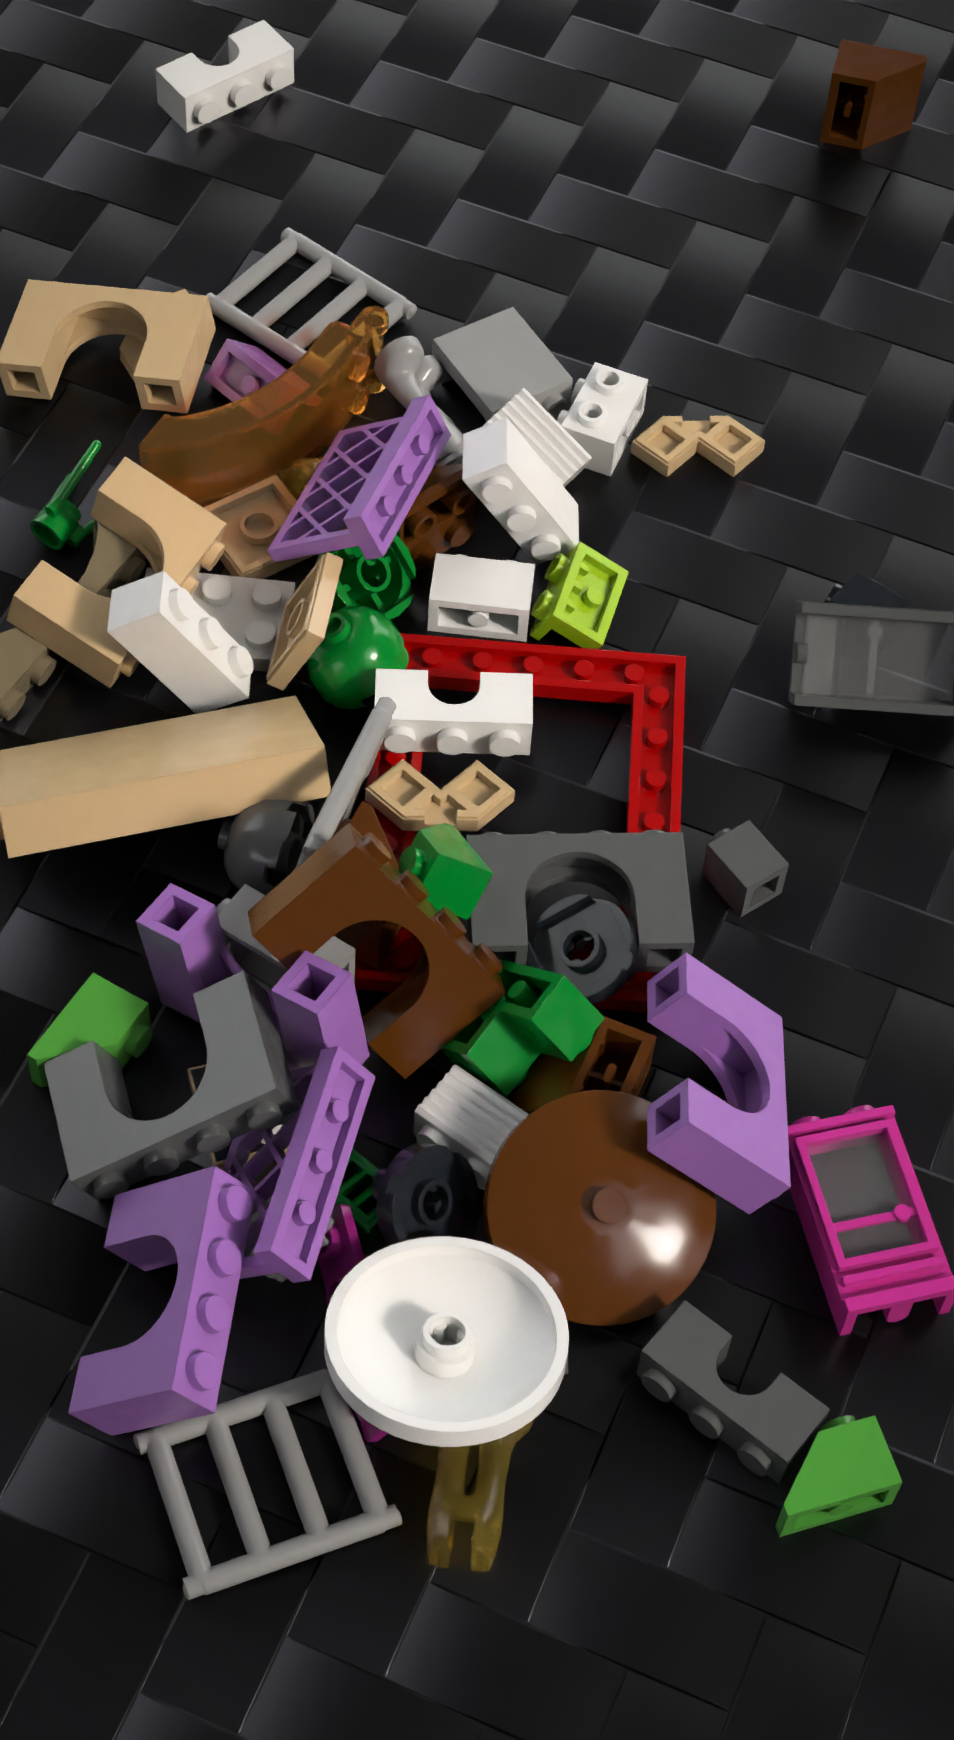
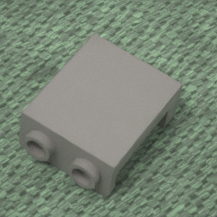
(500, 358)

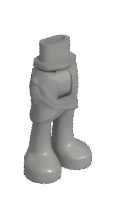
(412, 375)

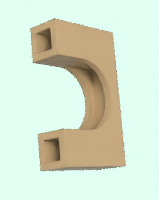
(62, 316)
(154, 518)

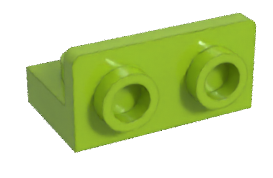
(579, 597)

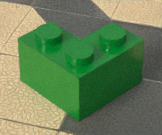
(534, 1017)

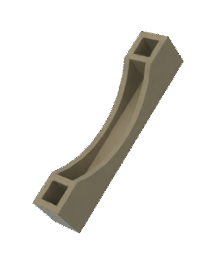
(29, 661)

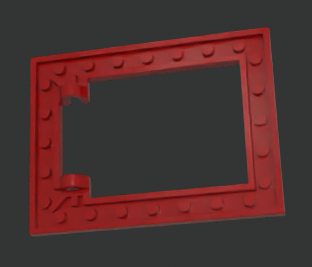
(645, 680)

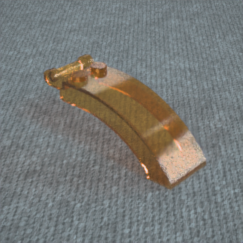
(284, 421)

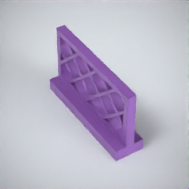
(365, 485)
(311, 1172)

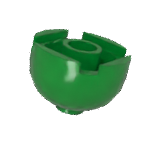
(375, 582)
(353, 648)

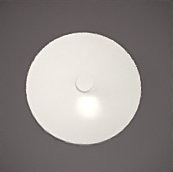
(446, 1341)

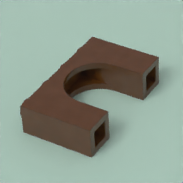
(355, 883)

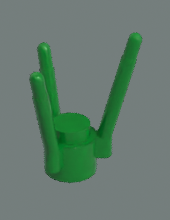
(60, 517)

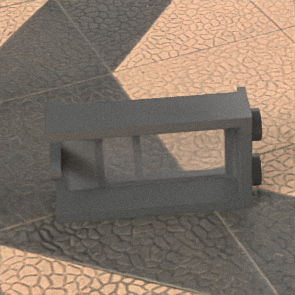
(873, 658)

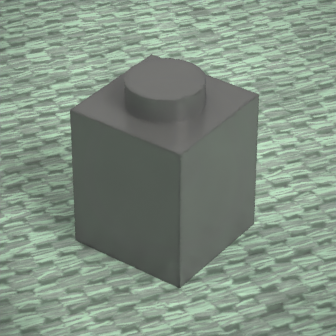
(744, 867)

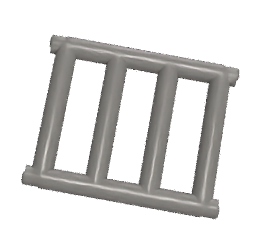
(325, 264)
(351, 779)
(260, 1555)

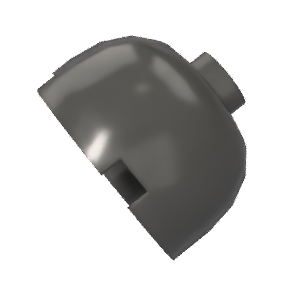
(264, 842)

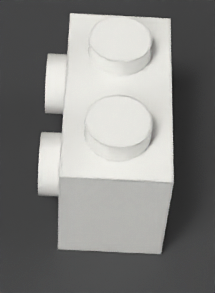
(605, 414)

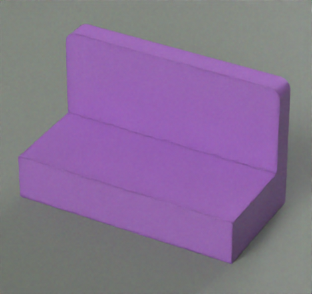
(241, 370)

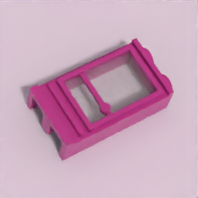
(866, 1216)

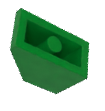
(447, 869)

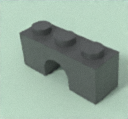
(764, 1428)

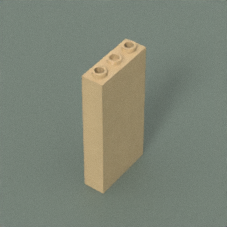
(158, 775)

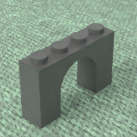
(637, 868)
(241, 1091)

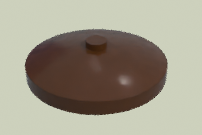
(597, 1209)

